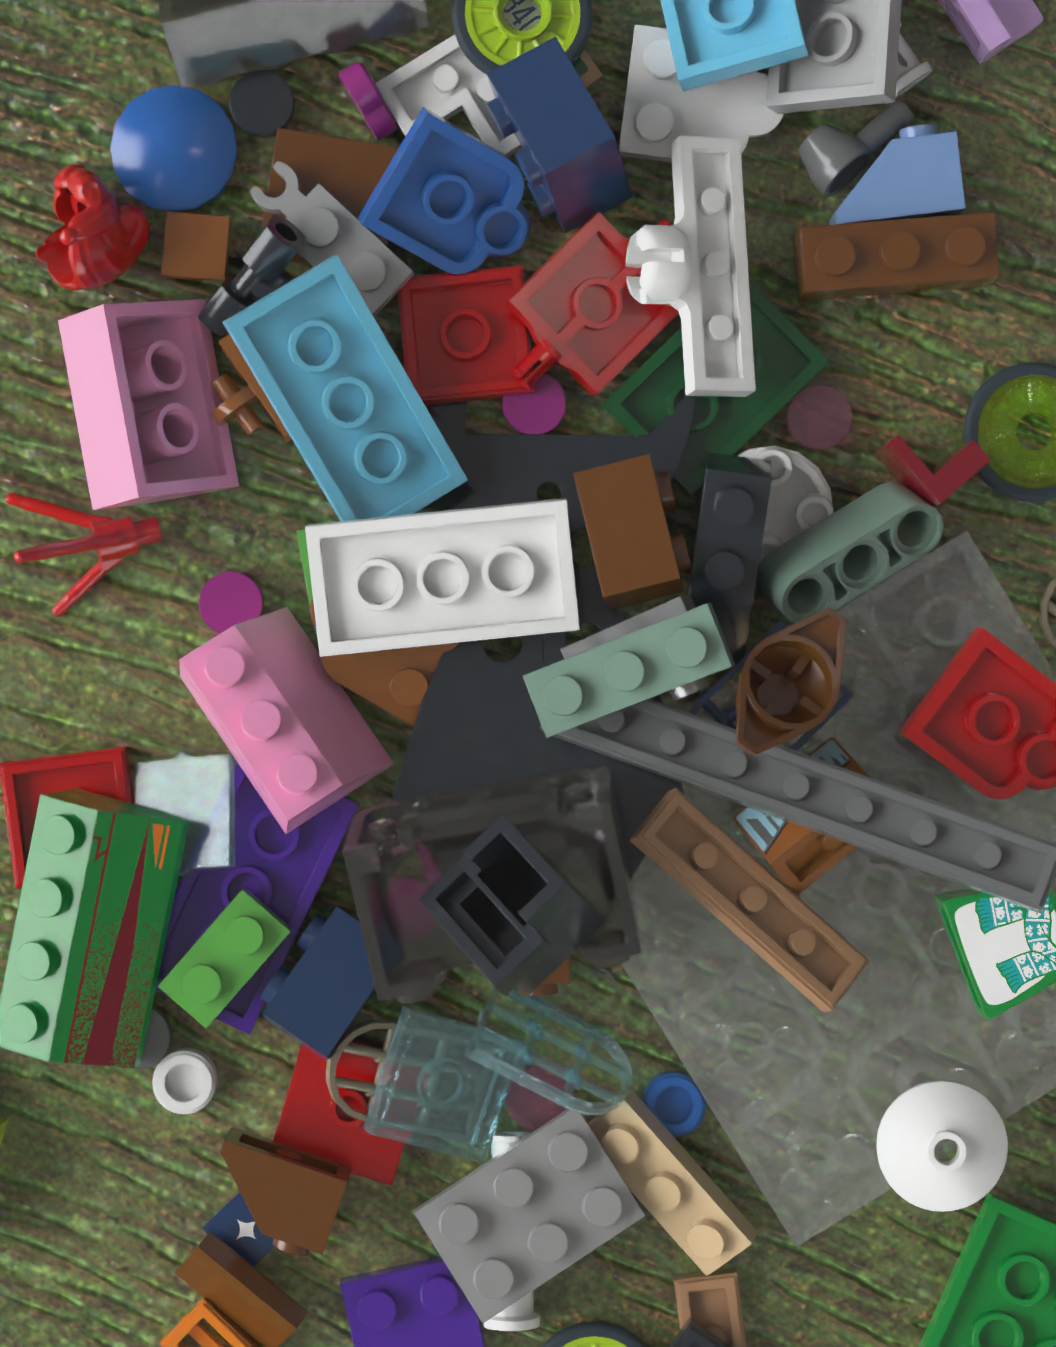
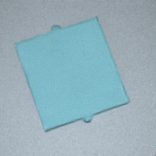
(196, 791)

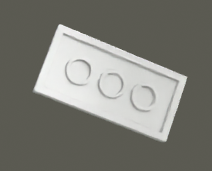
(442, 577)

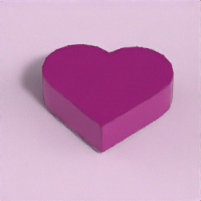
(368, 100)

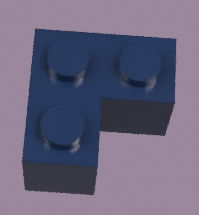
(564, 138)

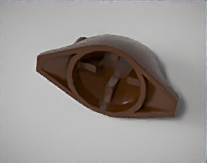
(790, 682)

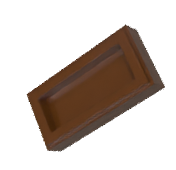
(241, 1292)

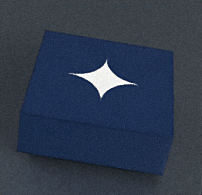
(239, 1231)

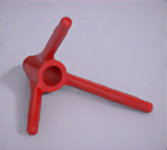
(110, 537)

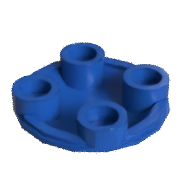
(174, 149)

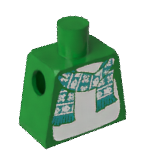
(1000, 947)

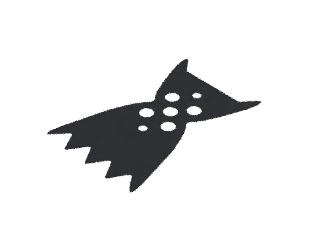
(478, 711)

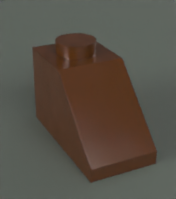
(286, 1190)

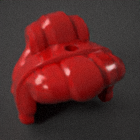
(97, 234)

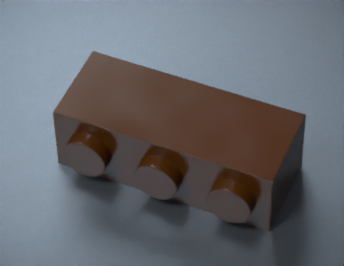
(895, 256)

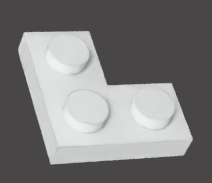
(445, 85)

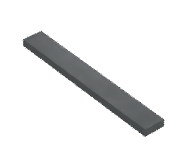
(827, 800)

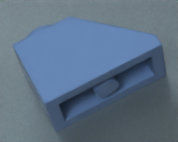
(909, 180)

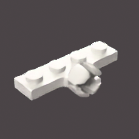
(703, 266)

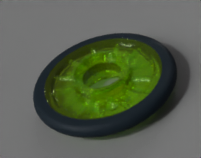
(993, 422)

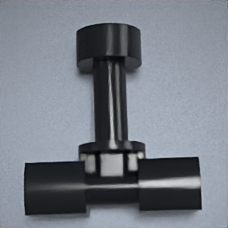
(259, 276)

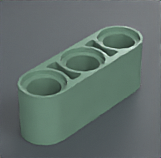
(878, 545)

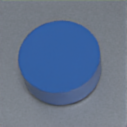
(675, 1101)

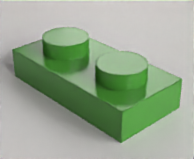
(225, 957)

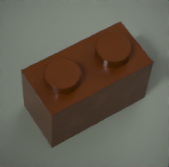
(630, 531)

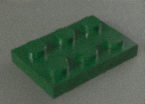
(720, 423)

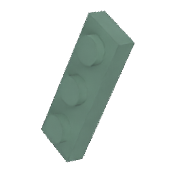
(629, 670)

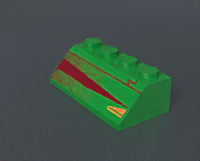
(90, 930)

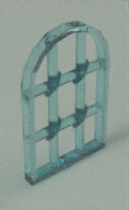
(525, 1055)

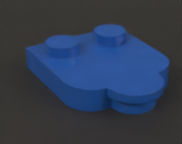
(449, 198)

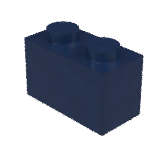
(325, 987)

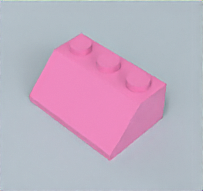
(146, 402)
(283, 716)

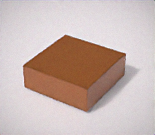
(196, 247)

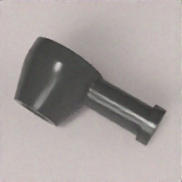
(837, 157)

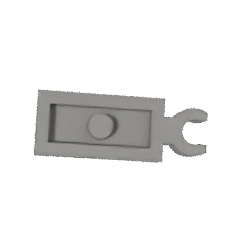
(335, 231)

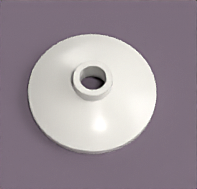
(919, 1122)

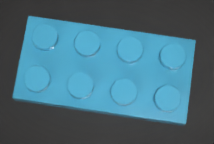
(344, 396)

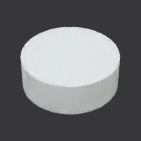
(185, 1081)

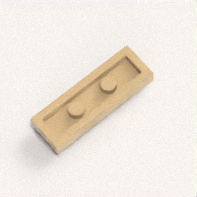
(672, 1185)

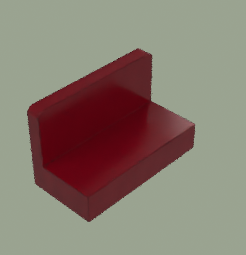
(942, 479)

